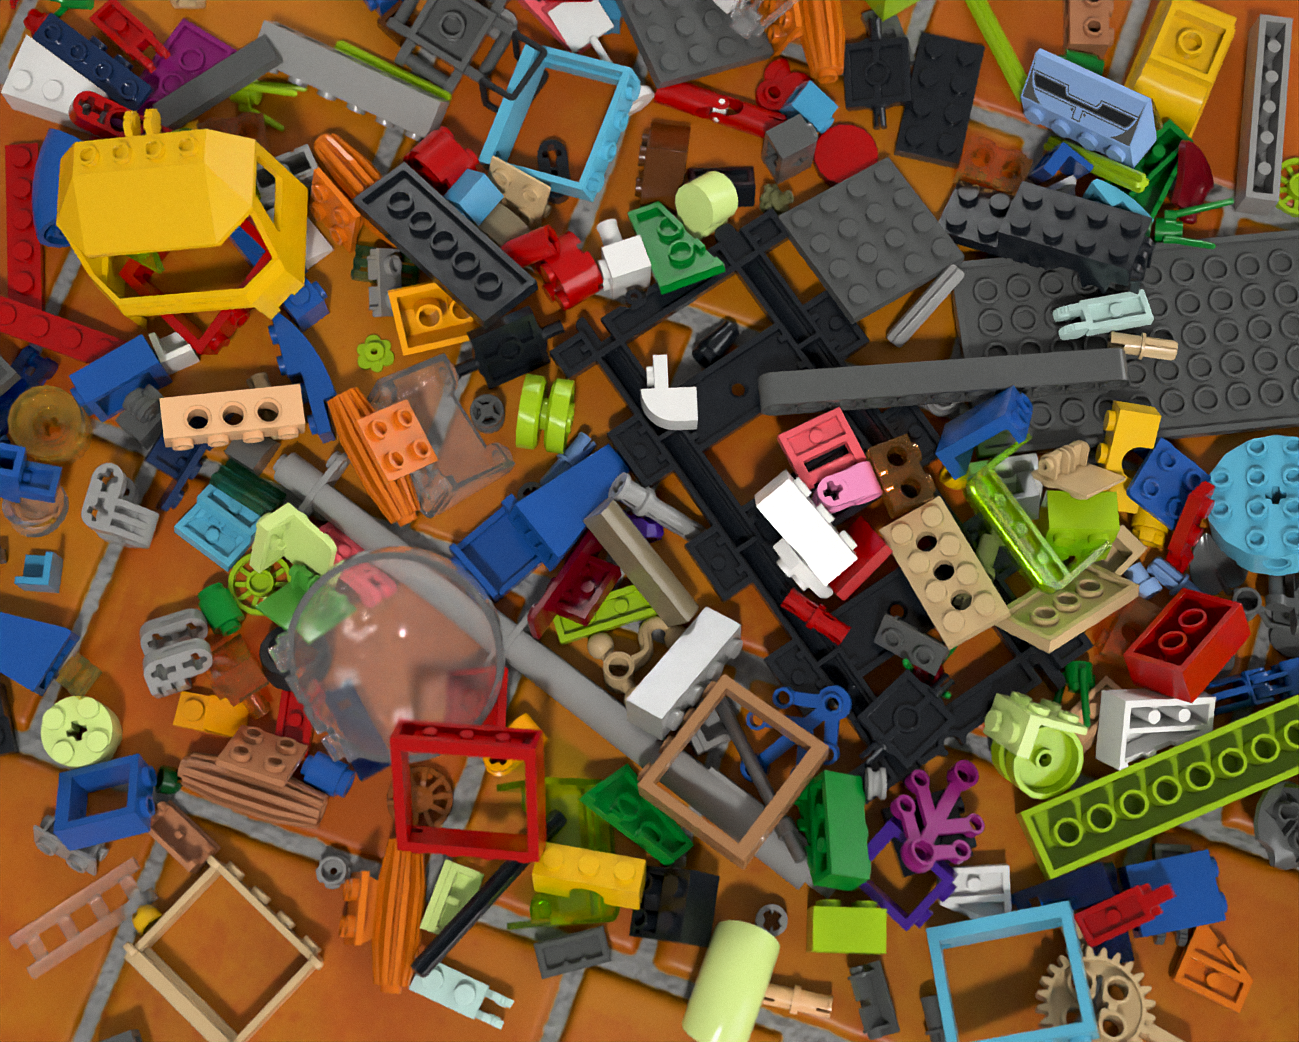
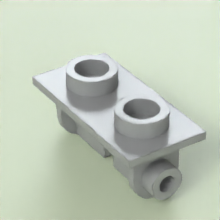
(385, 267)
(79, 860)

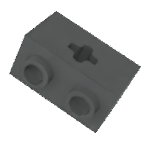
(789, 148)

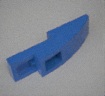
(304, 365)

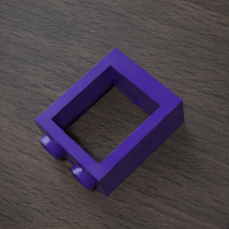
(922, 911)

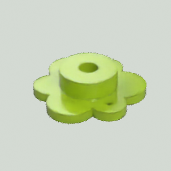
(375, 362)

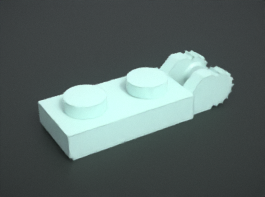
(1104, 314)
(459, 993)

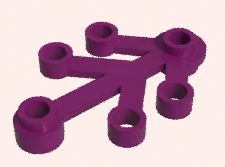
(936, 819)

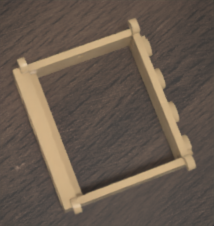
(180, 994)

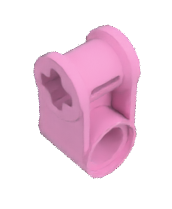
(852, 486)

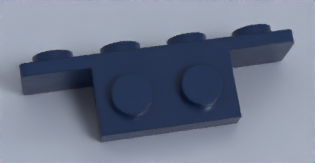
(93, 62)
(178, 464)

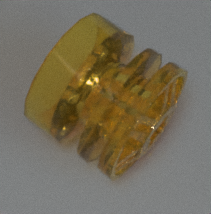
(46, 407)

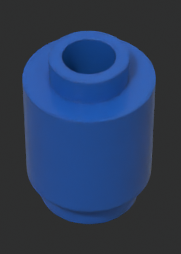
(326, 775)

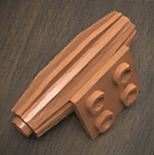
(257, 779)

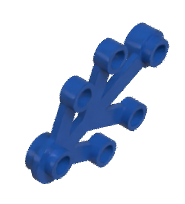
(808, 723)

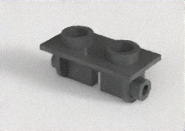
(910, 644)
(873, 993)

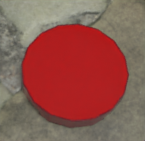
(843, 153)

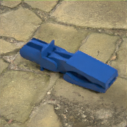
(1253, 686)

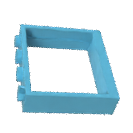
(512, 114)
(1005, 926)

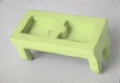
(452, 892)

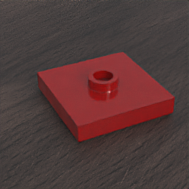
(871, 553)

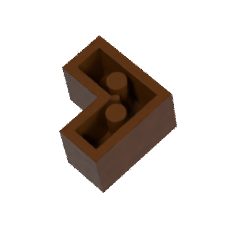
(664, 164)

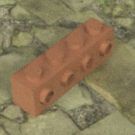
(1087, 26)

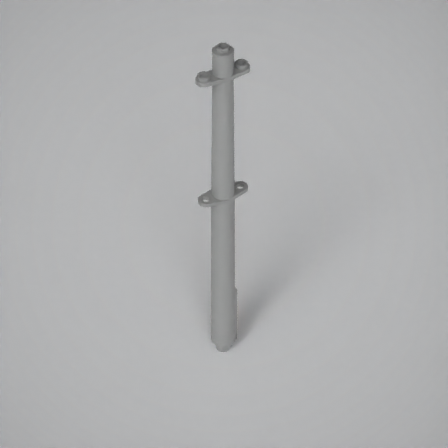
(699, 786)

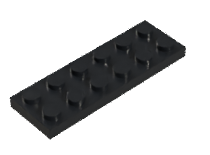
(445, 245)

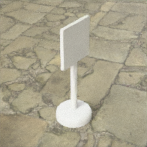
(583, 24)

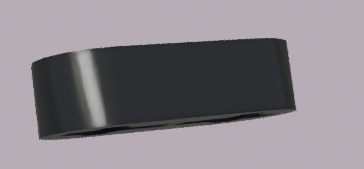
(561, 170)

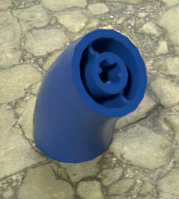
(46, 185)

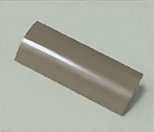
(641, 563)

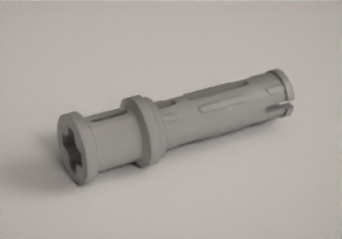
(644, 502)

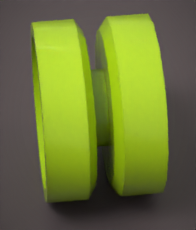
(543, 413)
(1050, 767)

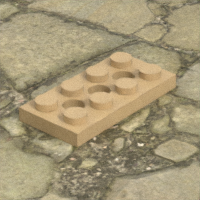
(937, 595)
(1059, 617)

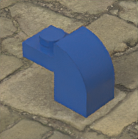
(26, 478)

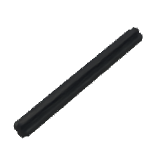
(478, 905)

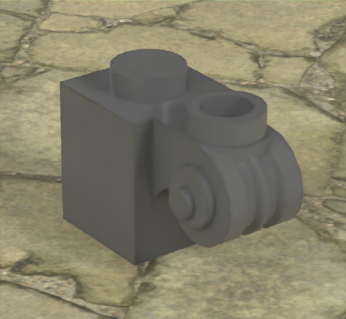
(142, 415)

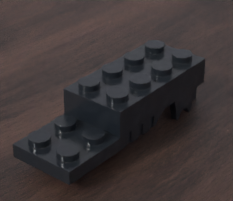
(1052, 232)

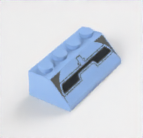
(1088, 109)

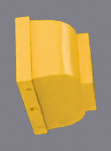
(1181, 59)

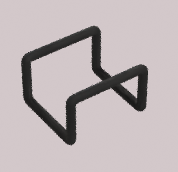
(483, 83)

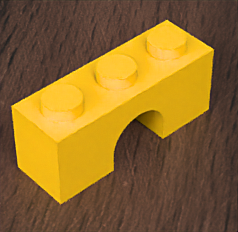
(1126, 428)
(612, 876)

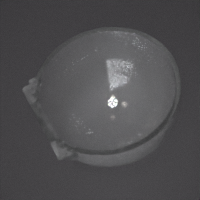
(391, 642)

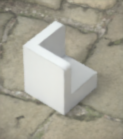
(173, 352)

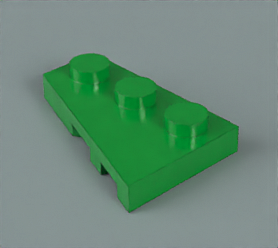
(672, 251)
(620, 804)

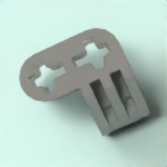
(118, 515)
(169, 660)

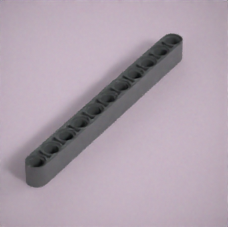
(942, 381)

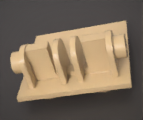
(521, 192)
(1069, 471)

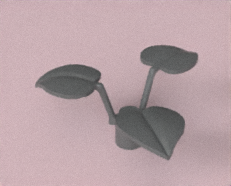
(1216, 572)

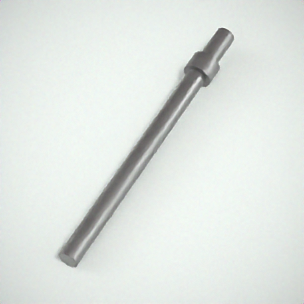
(786, 829)

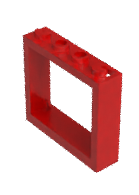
(224, 324)
(472, 742)

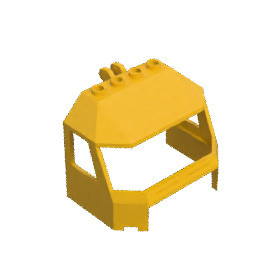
(178, 196)

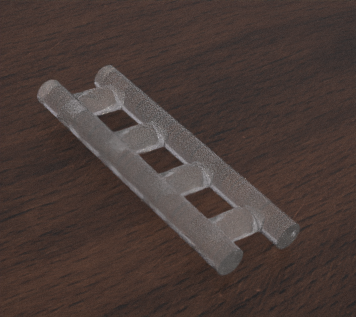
(62, 912)

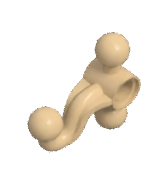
(601, 647)

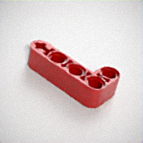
(98, 104)

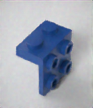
(1164, 481)

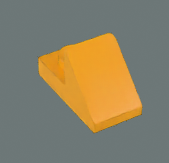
(209, 714)

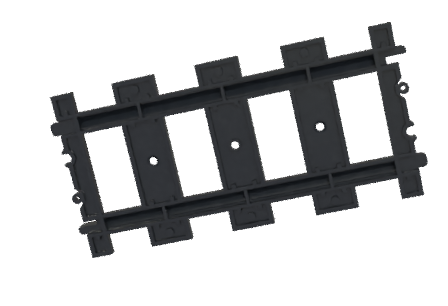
(740, 539)

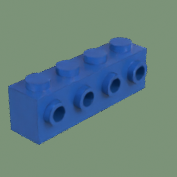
(303, 308)

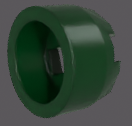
(167, 780)

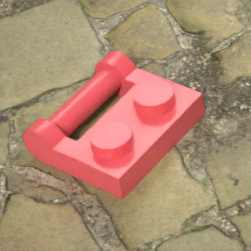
(816, 439)

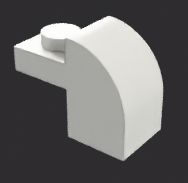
(668, 406)

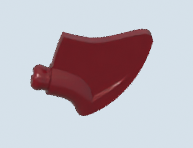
(1193, 179)

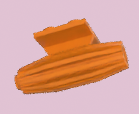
(820, 31)
(337, 180)
(383, 451)
(388, 915)

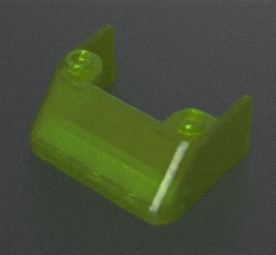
(1017, 532)
(582, 830)

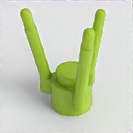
(253, 94)

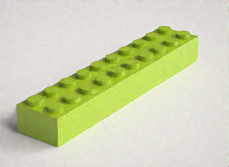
(1164, 790)

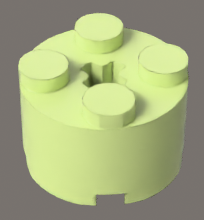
(63, 723)

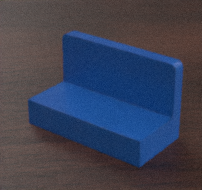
(1063, 159)

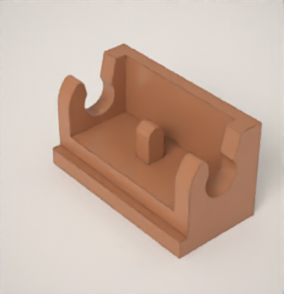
(182, 837)

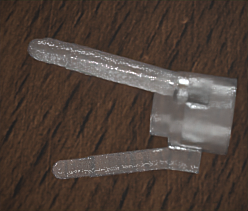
(747, 20)

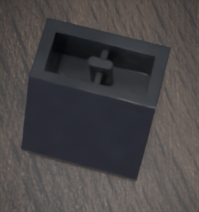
(676, 906)

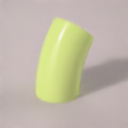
(731, 983)

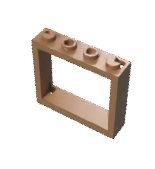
(740, 853)

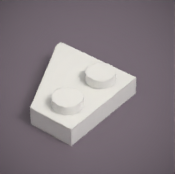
(980, 890)

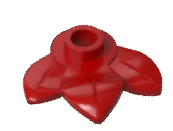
(780, 82)

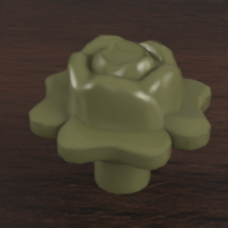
(775, 199)

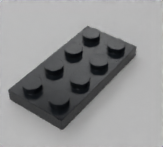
(942, 100)

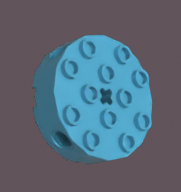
(1258, 505)

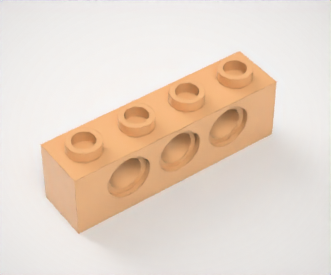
(248, 403)

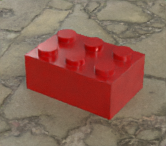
(1187, 644)

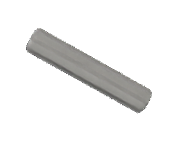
(925, 305)

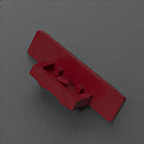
(576, 589)

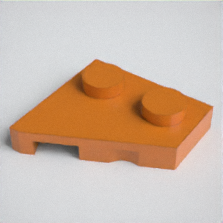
(1211, 970)

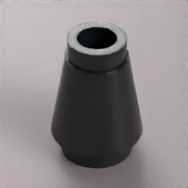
(715, 344)

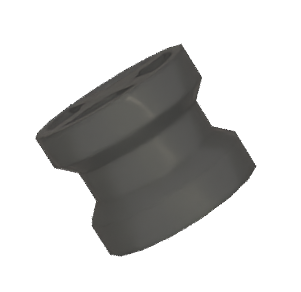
(486, 407)

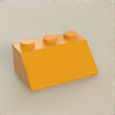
(428, 318)

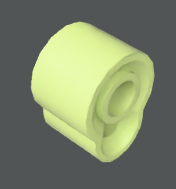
(706, 204)

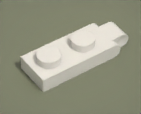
(796, 568)

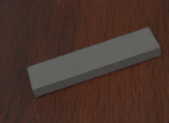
(217, 83)

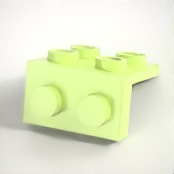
(291, 536)
(1017, 719)

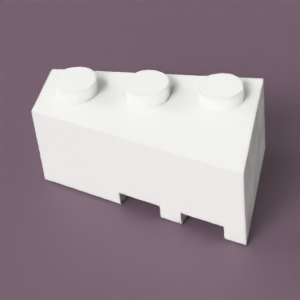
(46, 85)
(806, 526)
(1144, 721)

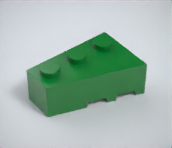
(1160, 167)
(835, 830)

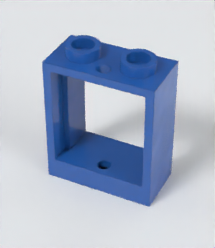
(107, 381)
(79, 831)

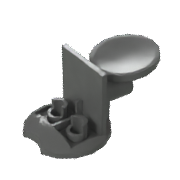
(1278, 824)

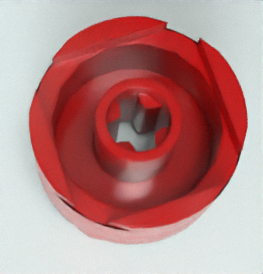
(440, 159)
(570, 274)

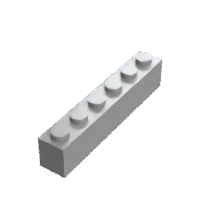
(354, 82)
(1263, 115)

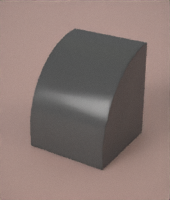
(252, 455)

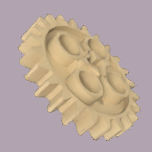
(1127, 1014)

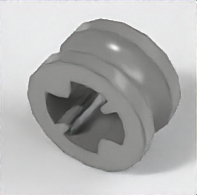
(875, 783)
(782, 921)

